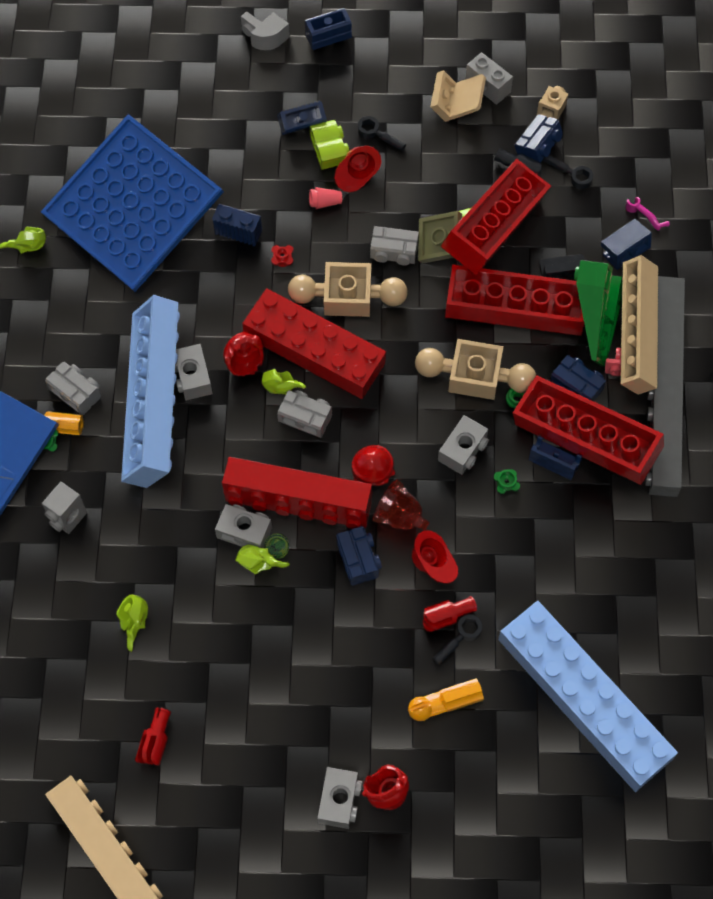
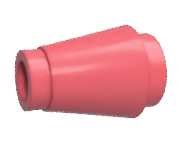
(324, 197)

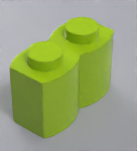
(328, 143)

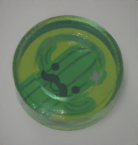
(277, 545)

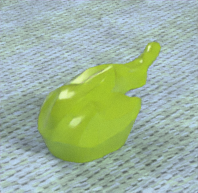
(27, 240)
(279, 382)
(257, 559)
(132, 617)

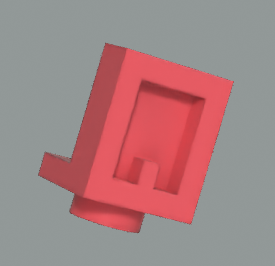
(613, 366)

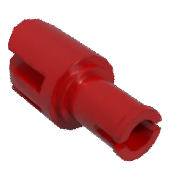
(447, 613)
(154, 739)

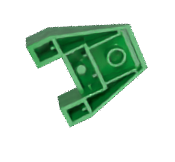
(600, 304)

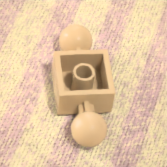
(347, 289)
(475, 369)

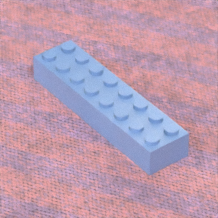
(150, 392)
(587, 696)

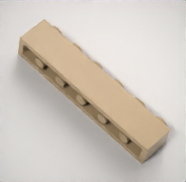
(639, 325)
(100, 842)

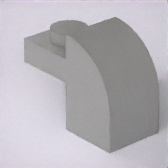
(265, 34)

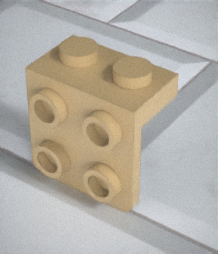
(457, 99)

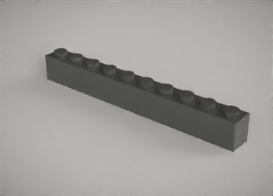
(667, 400)

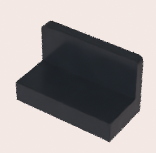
(561, 267)

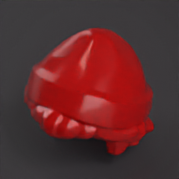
(243, 354)
(373, 465)
(386, 788)

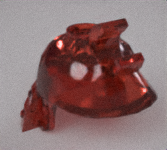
(399, 509)

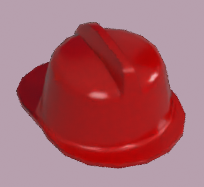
(357, 168)
(434, 558)

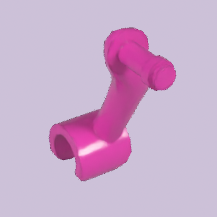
(649, 215)

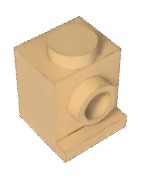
(553, 99)

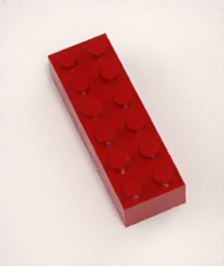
(495, 216)
(515, 300)
(315, 343)
(589, 429)
(297, 493)

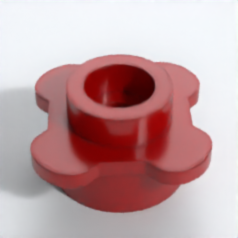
(282, 261)

